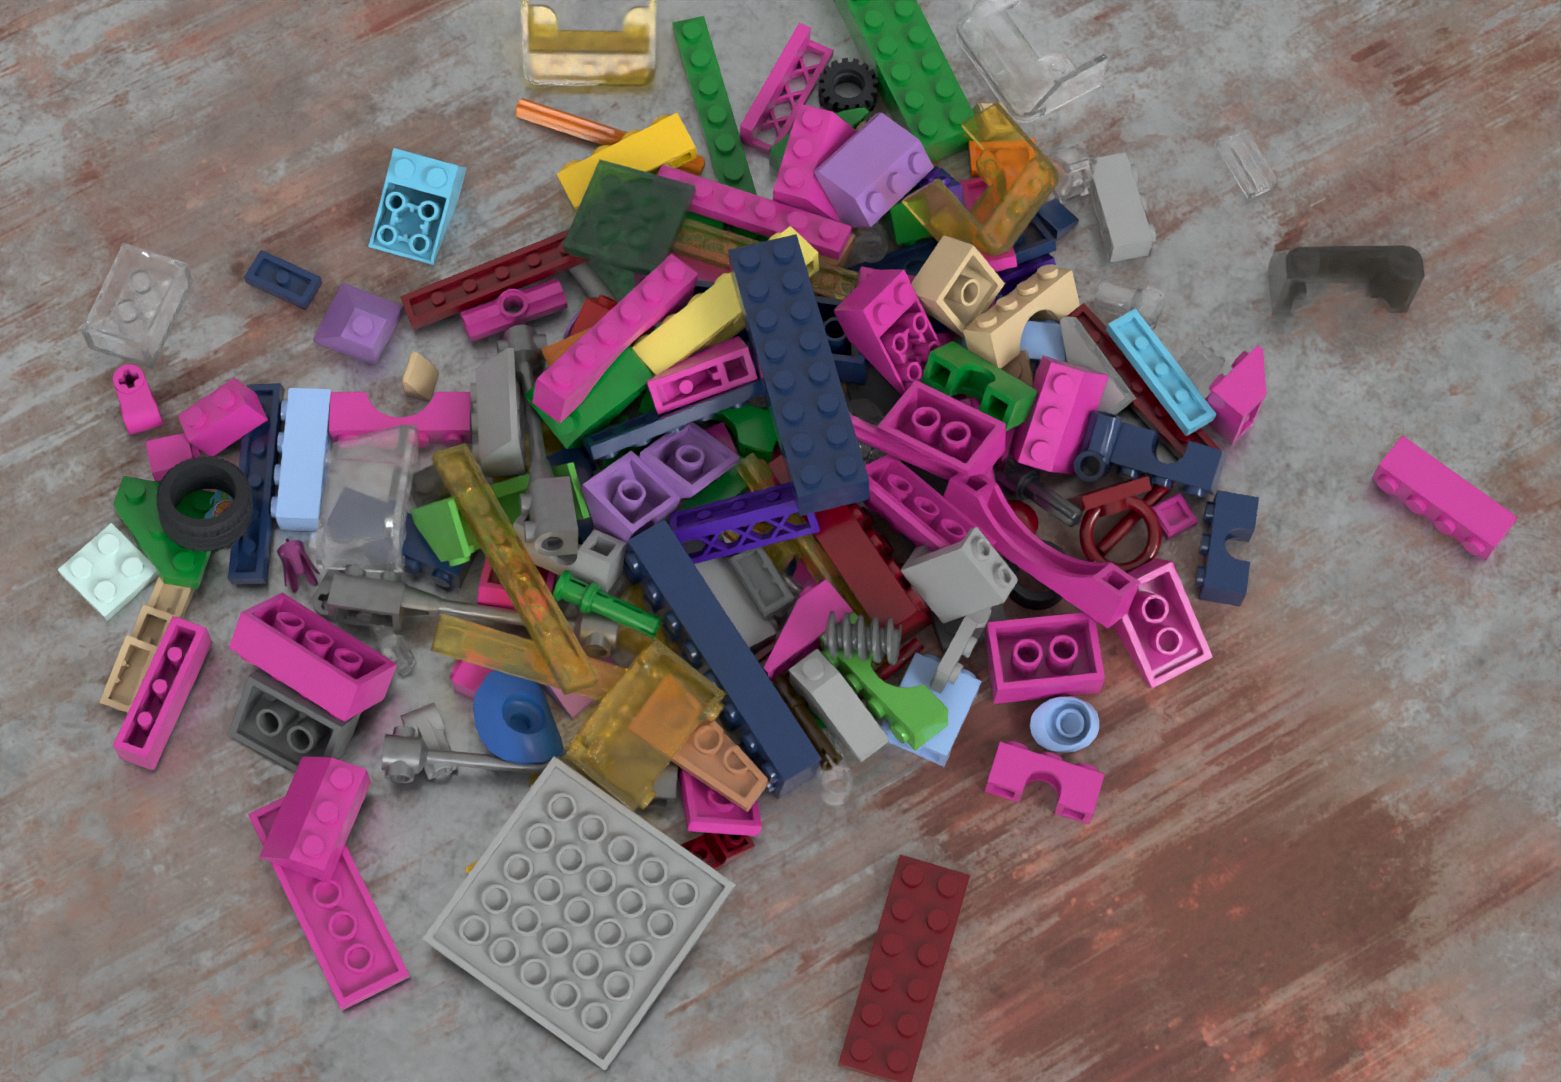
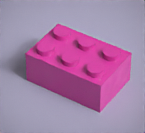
(1043, 657)

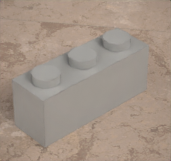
(1121, 209)

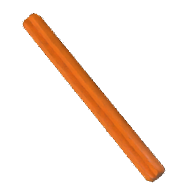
(585, 128)

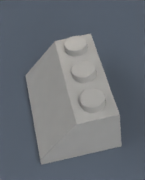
(498, 416)

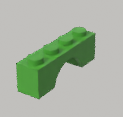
(911, 712)

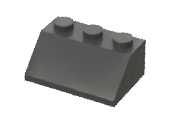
(285, 725)

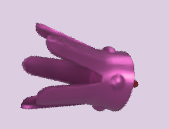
(296, 563)

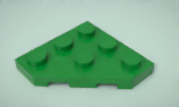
(138, 510)

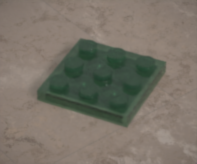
(629, 218)

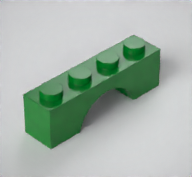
(748, 425)

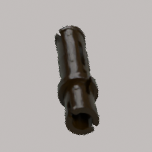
(798, 707)

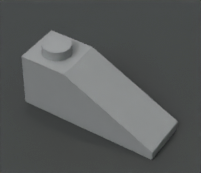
(1084, 352)
(837, 705)

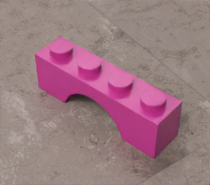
(442, 421)

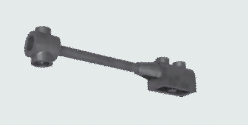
(547, 497)
(386, 600)
(408, 755)

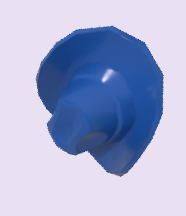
(516, 719)

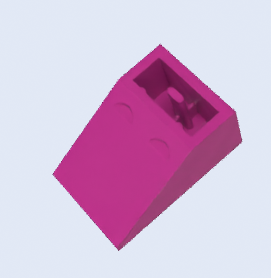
(889, 327)

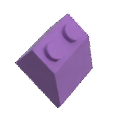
(628, 498)

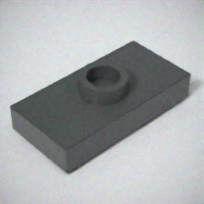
(761, 581)

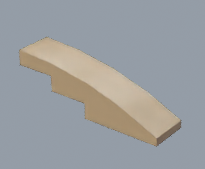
(143, 643)

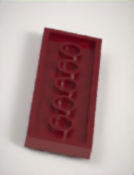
(904, 970)

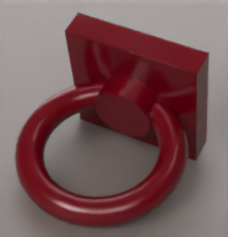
(1111, 501)

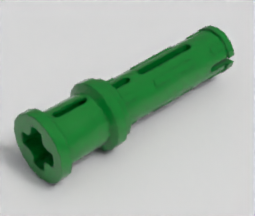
(592, 598)

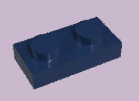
(283, 280)

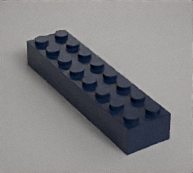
(798, 375)
(718, 651)

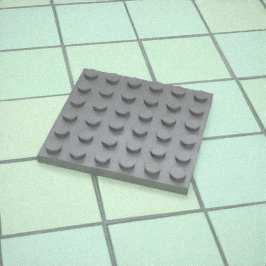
(579, 912)

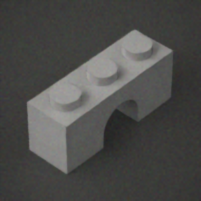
(596, 560)

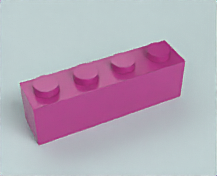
(1443, 498)
(163, 693)

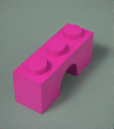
(1075, 785)

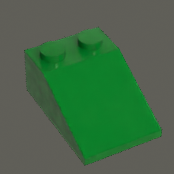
(604, 402)

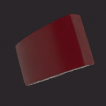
(719, 849)

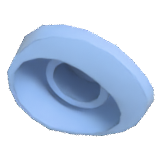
(1064, 724)

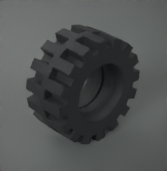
(847, 73)

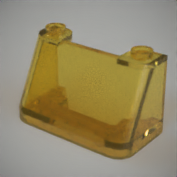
(642, 724)

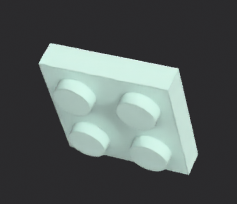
(108, 572)

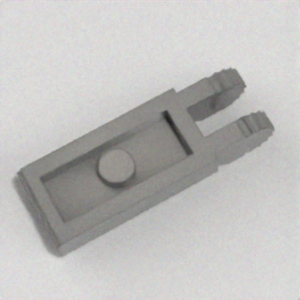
(962, 644)

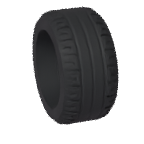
(198, 475)

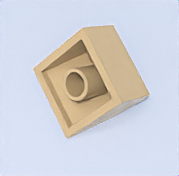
(956, 284)

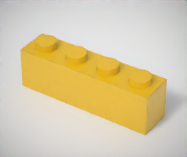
(646, 150)

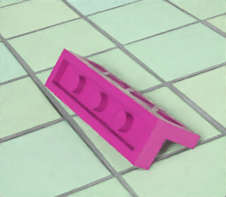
(777, 82)

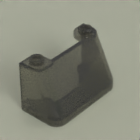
(1391, 271)

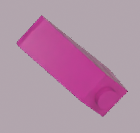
(702, 375)
(805, 627)

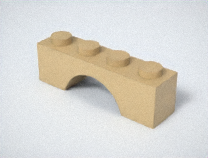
(998, 331)

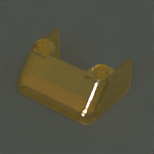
(588, 56)
(1017, 183)

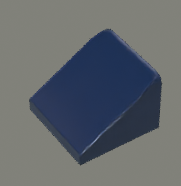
(1056, 218)

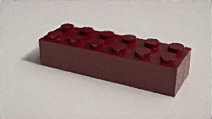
(867, 564)

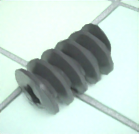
(862, 638)

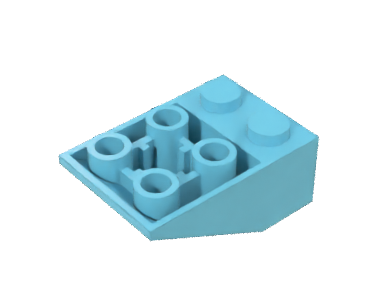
(416, 205)

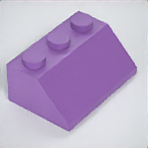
(872, 171)

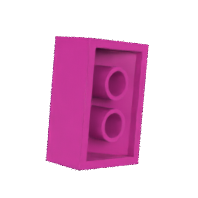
(811, 141)
(1058, 415)
(945, 430)
(316, 816)

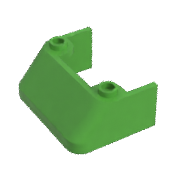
(451, 536)

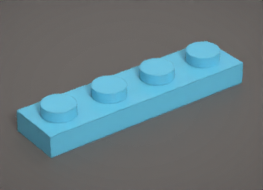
(1160, 372)

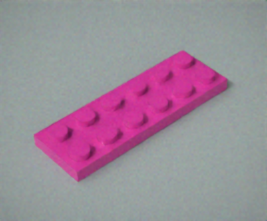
(339, 923)

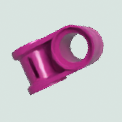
(137, 403)

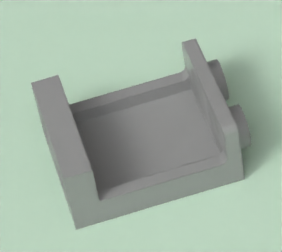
(960, 576)

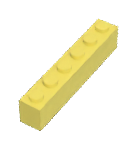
(705, 319)

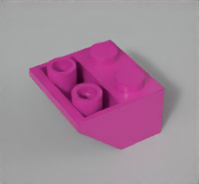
(1238, 395)

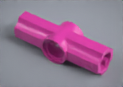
(533, 302)

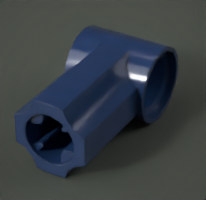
(1098, 442)

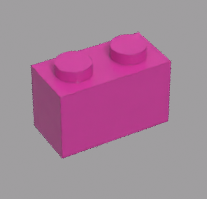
(222, 417)

